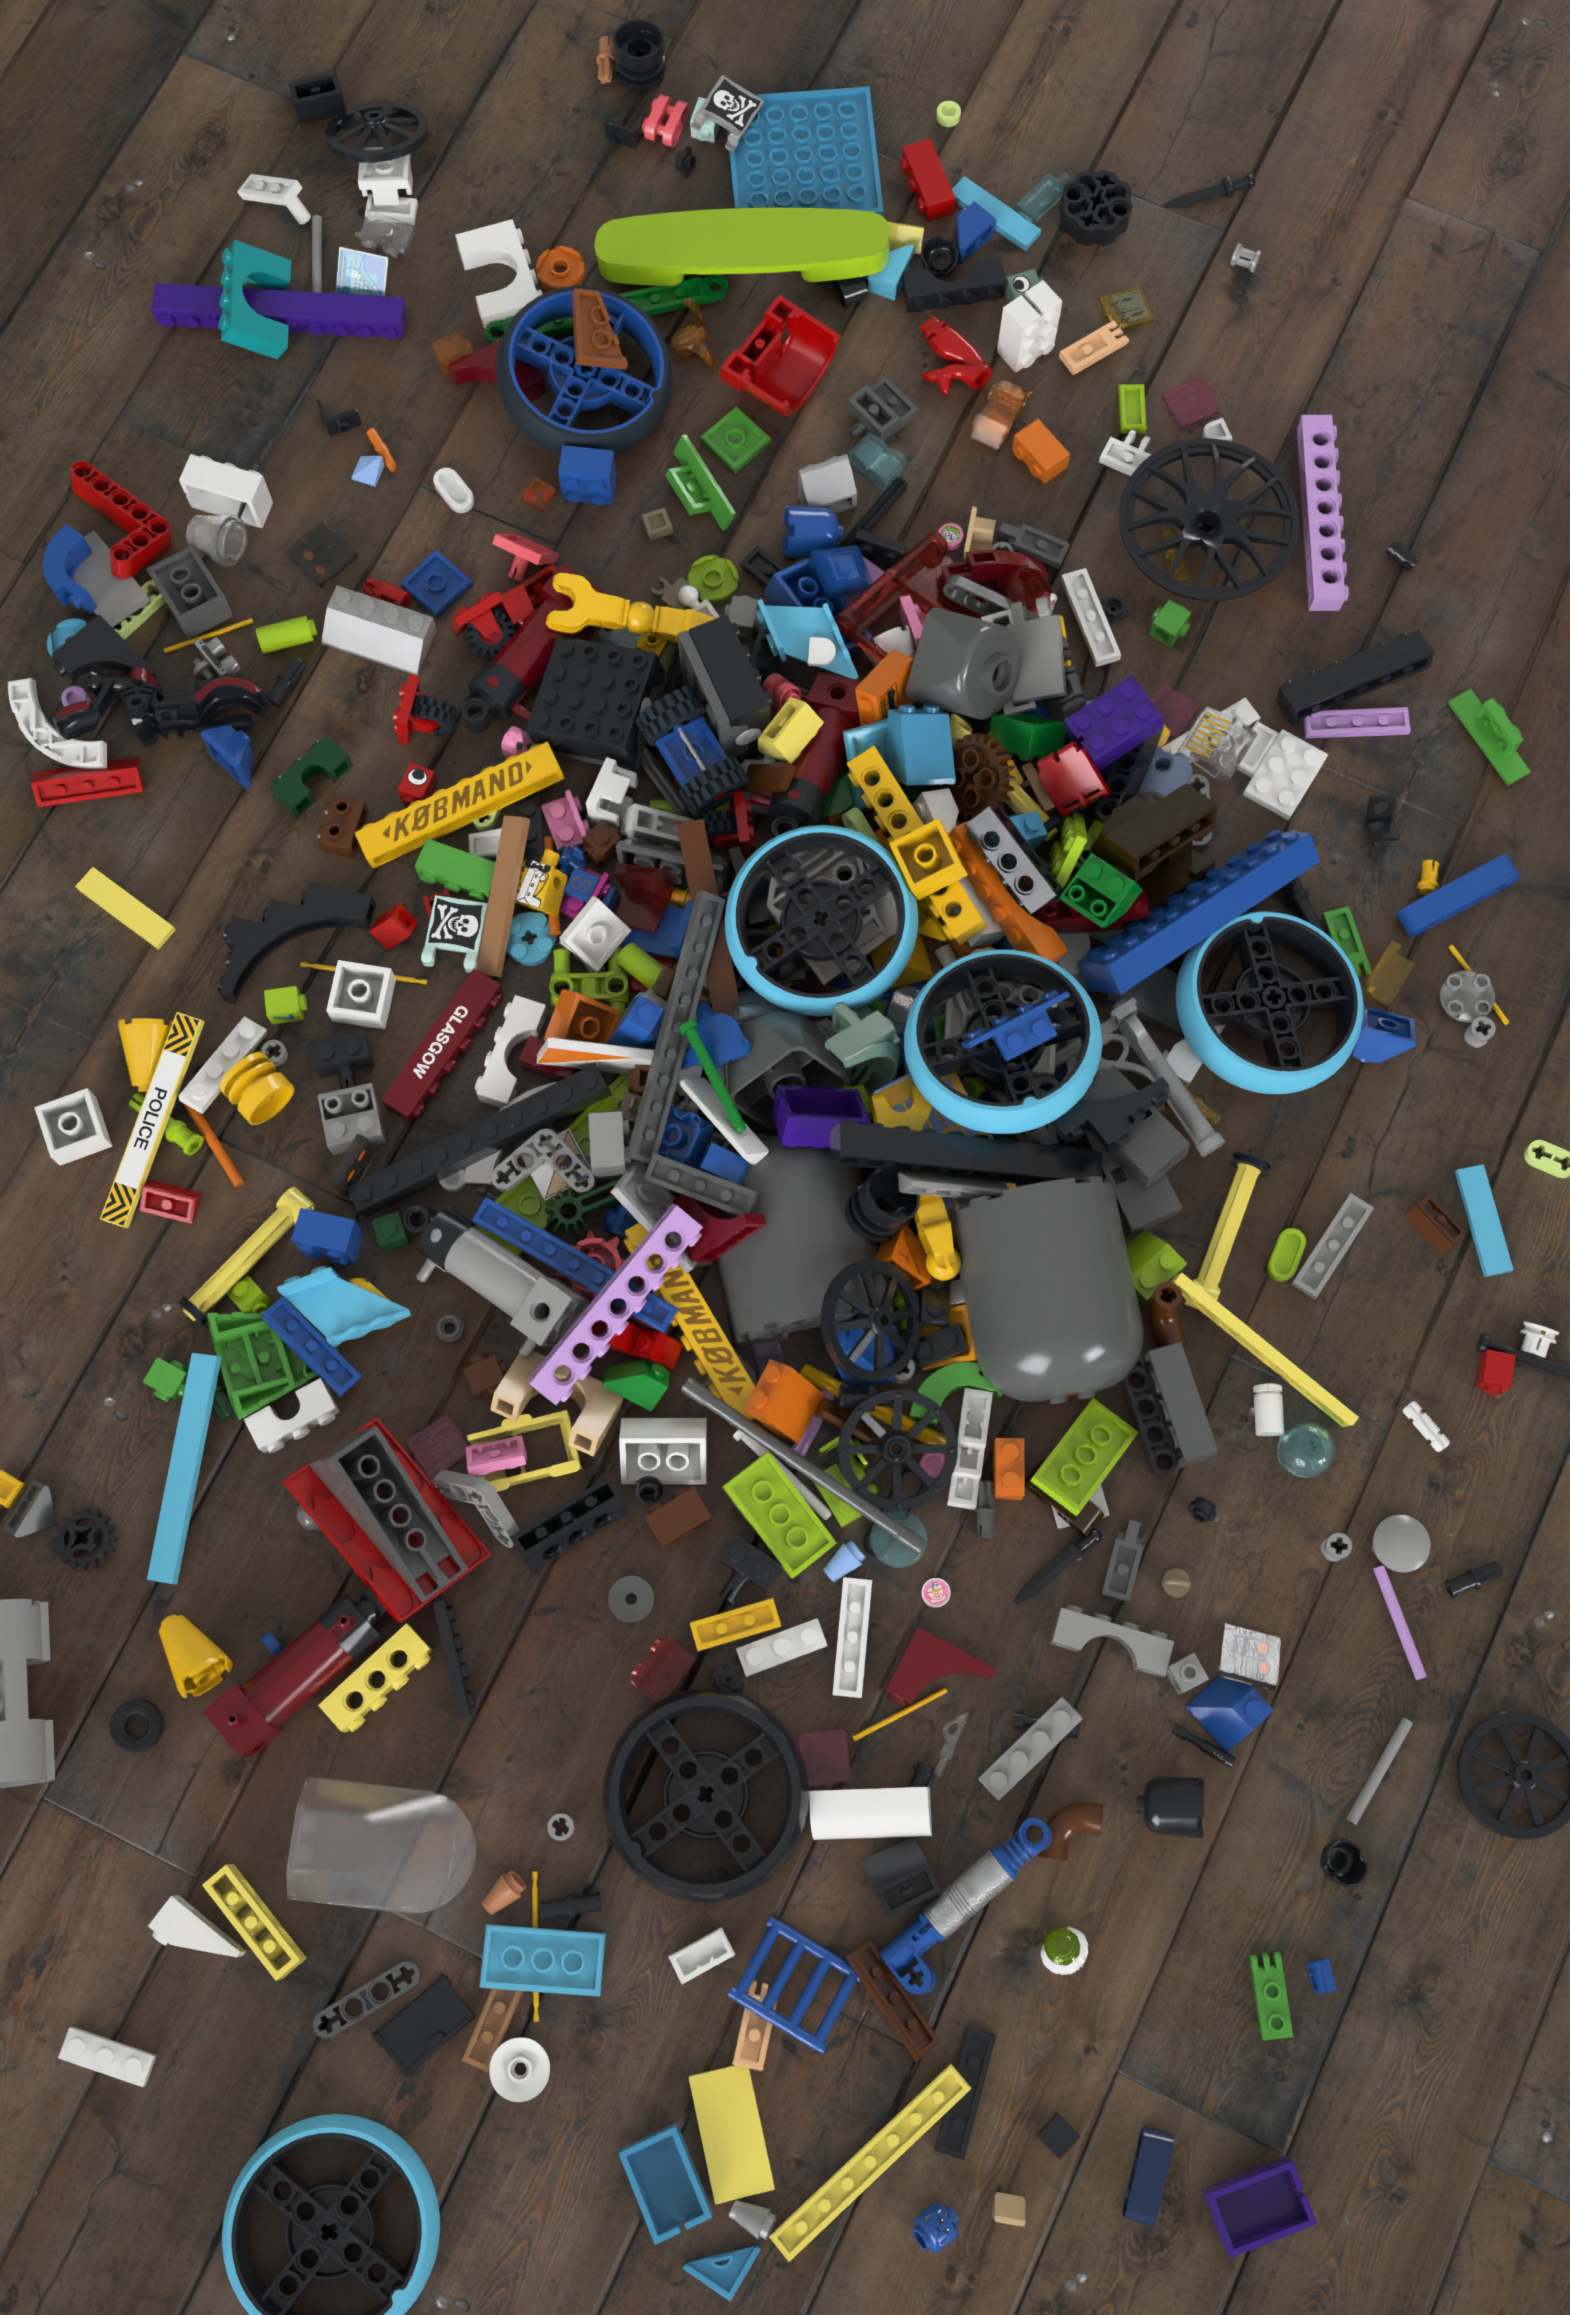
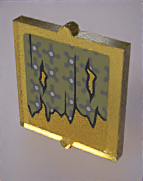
(1127, 308)

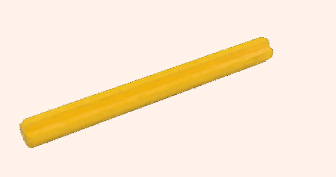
(881, 1413)

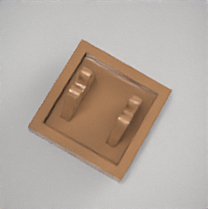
(1036, 790)

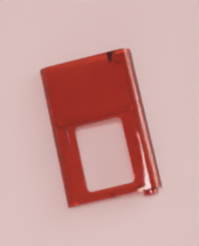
(913, 575)

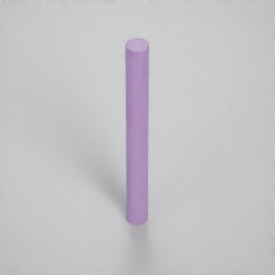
(1400, 1623)

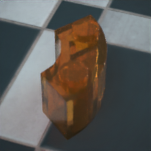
(996, 419)

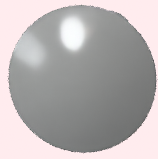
(1467, 995)
(1401, 1543)

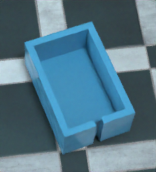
(665, 2183)

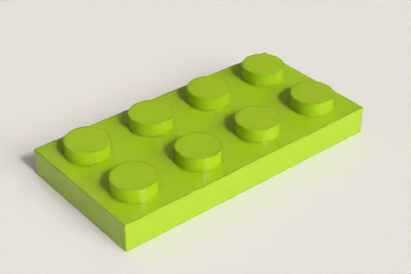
(1069, 847)
(1084, 1457)
(779, 1514)

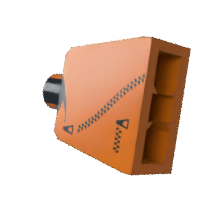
(906, 1254)

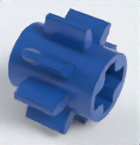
(569, 859)

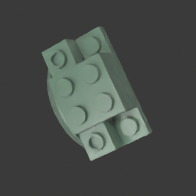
(864, 1041)

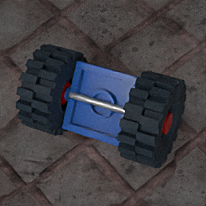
(692, 750)

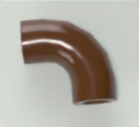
(1165, 1314)
(1068, 1822)

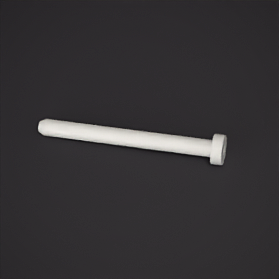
(809, 1497)

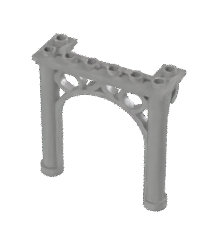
(1180, 1102)

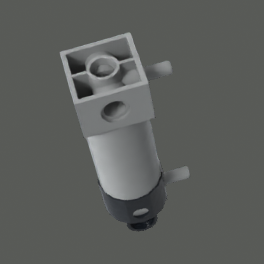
(538, 1304)

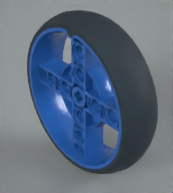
(557, 430)

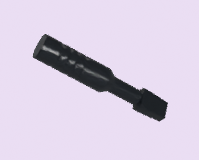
(1205, 1746)

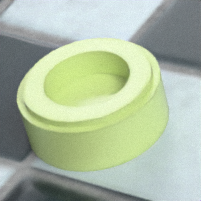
(948, 113)

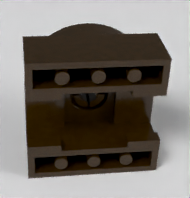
(1154, 839)

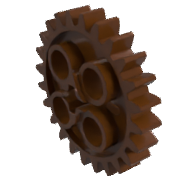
(980, 775)

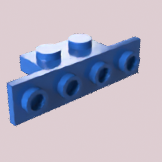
(1022, 1030)

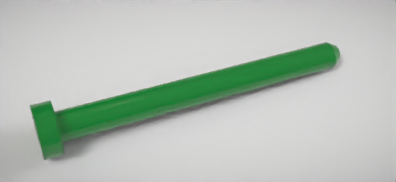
(689, 1029)

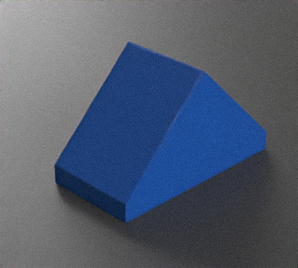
(723, 1164)

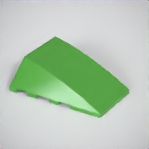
(255, 1361)

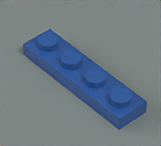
(311, 1346)

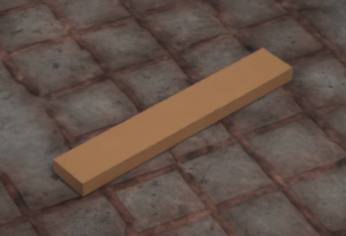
(502, 896)

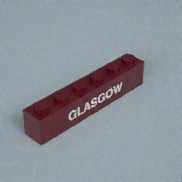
(443, 1046)

